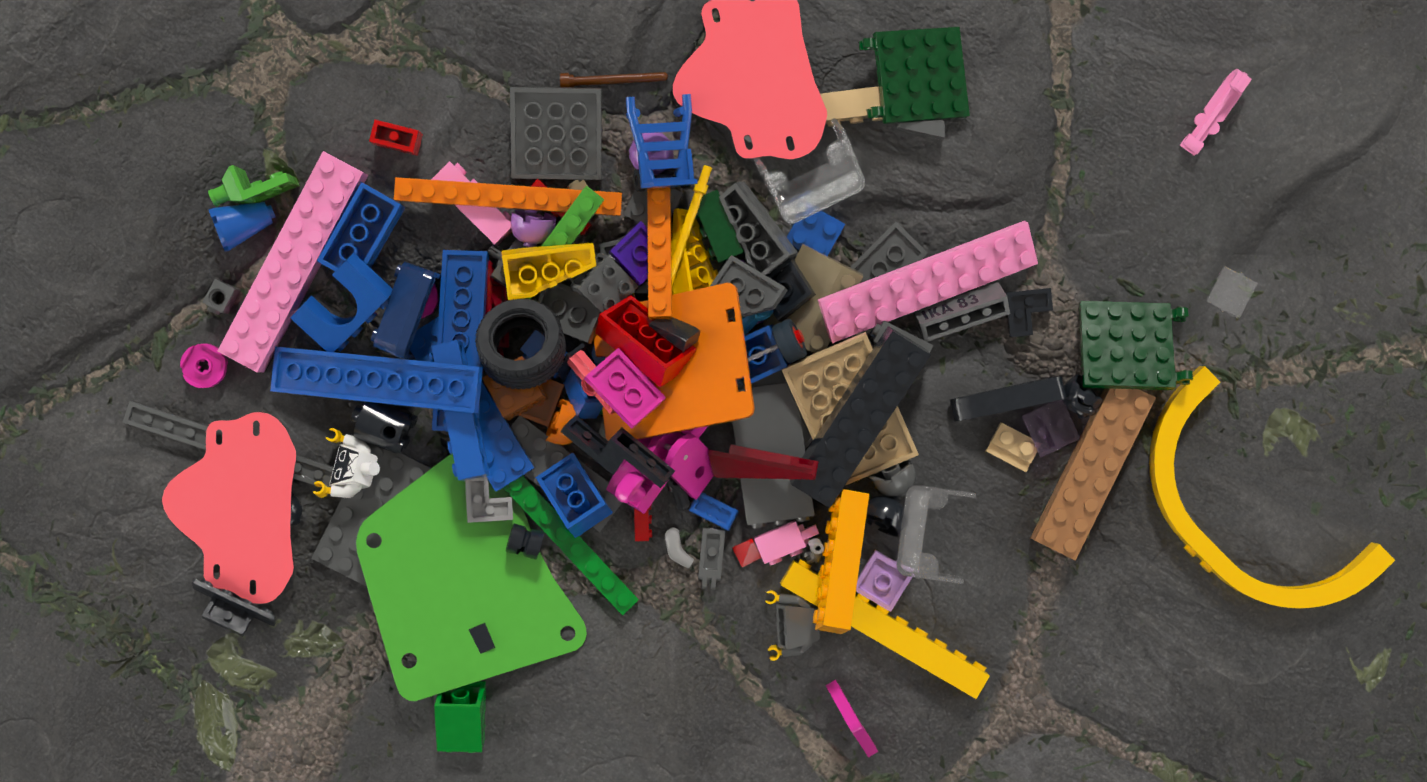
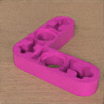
(851, 718)

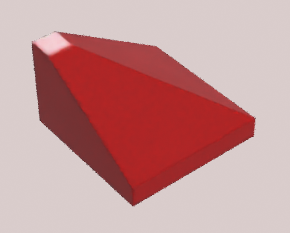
(746, 552)

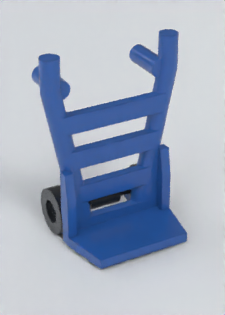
(644, 176)

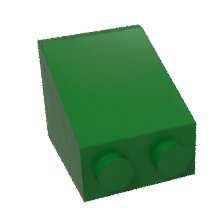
(461, 718)

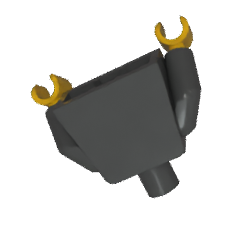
(794, 625)

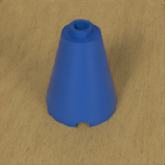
(240, 222)

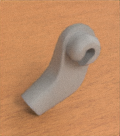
(675, 549)
(816, 551)

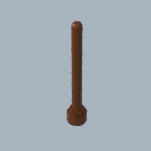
(570, 81)

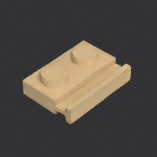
(1012, 447)

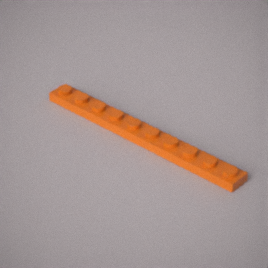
(498, 196)

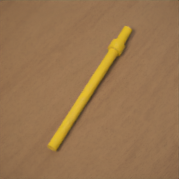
(699, 190)

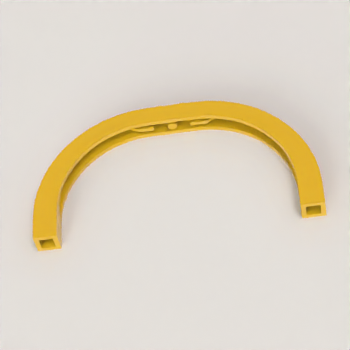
(1343, 584)

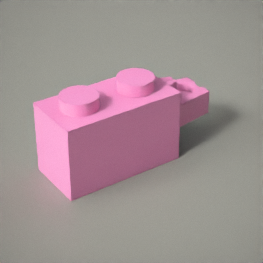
(784, 541)

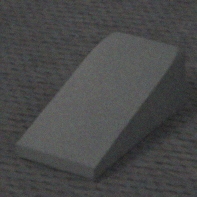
(930, 129)

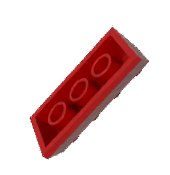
(628, 329)

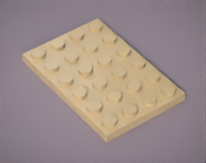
(819, 385)

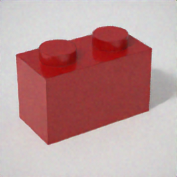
(395, 137)

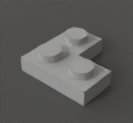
(482, 508)

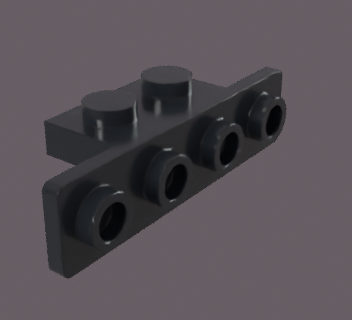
(229, 611)

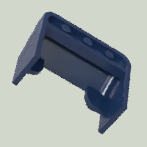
(404, 310)

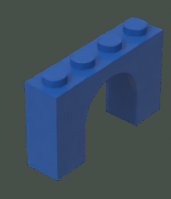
(333, 331)

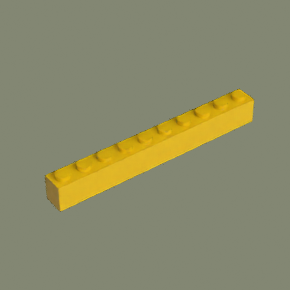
(896, 634)

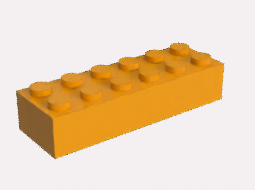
(841, 562)

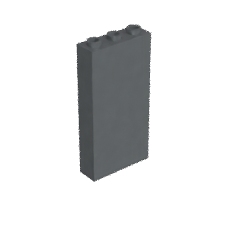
(774, 429)

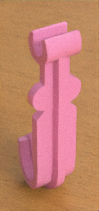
(1216, 110)

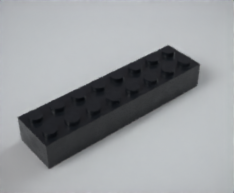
(861, 414)

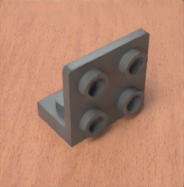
(604, 283)

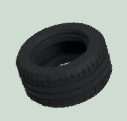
(514, 315)

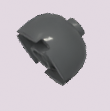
(895, 479)

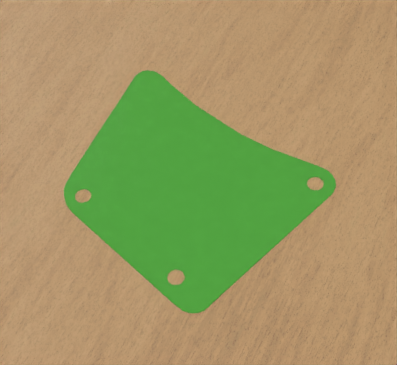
(450, 575)

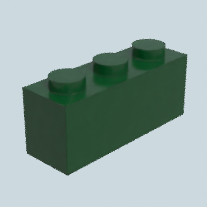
(717, 228)

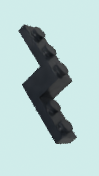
(617, 451)

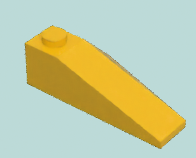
(543, 267)
(695, 267)

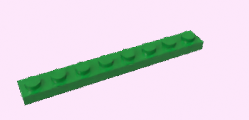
(574, 548)

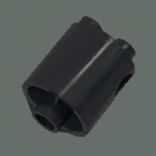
(383, 425)

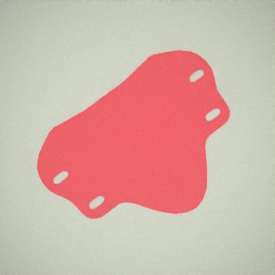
(755, 78)
(240, 506)

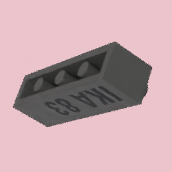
(962, 312)

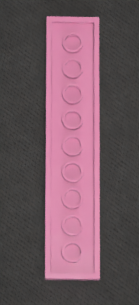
(928, 281)

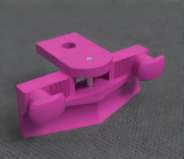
(681, 452)

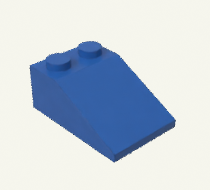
(574, 495)

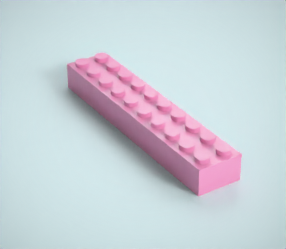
(291, 264)

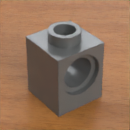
(230, 293)

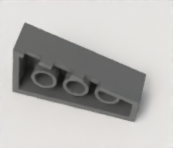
(757, 232)

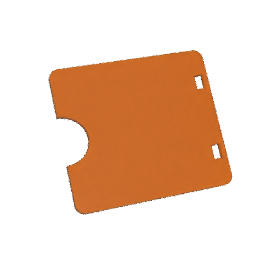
(707, 385)

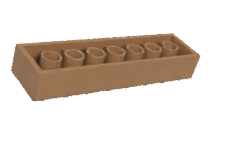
(1092, 470)

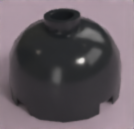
(886, 514)

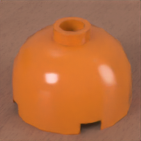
(558, 421)

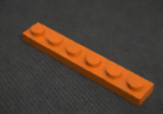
(659, 253)

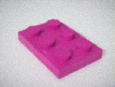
(624, 388)

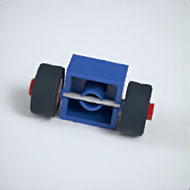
(773, 349)

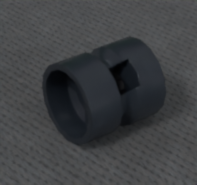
(524, 541)

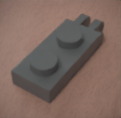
(711, 556)

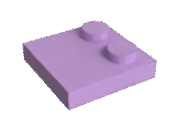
(882, 581)

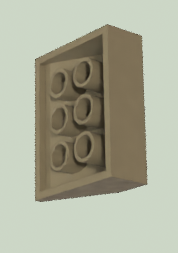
(825, 278)

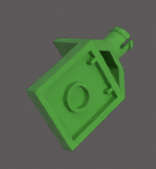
(238, 189)

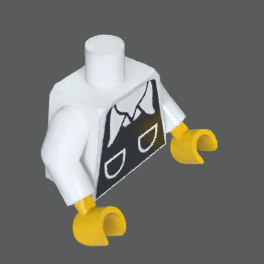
(352, 468)

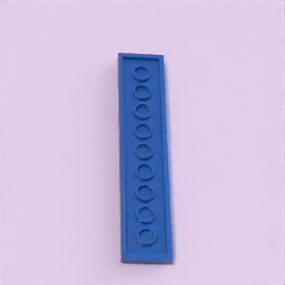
(377, 379)

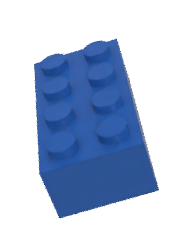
(362, 228)

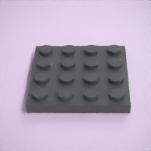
(556, 133)

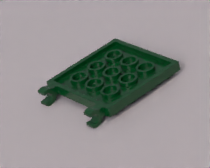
(919, 75)
(1129, 345)

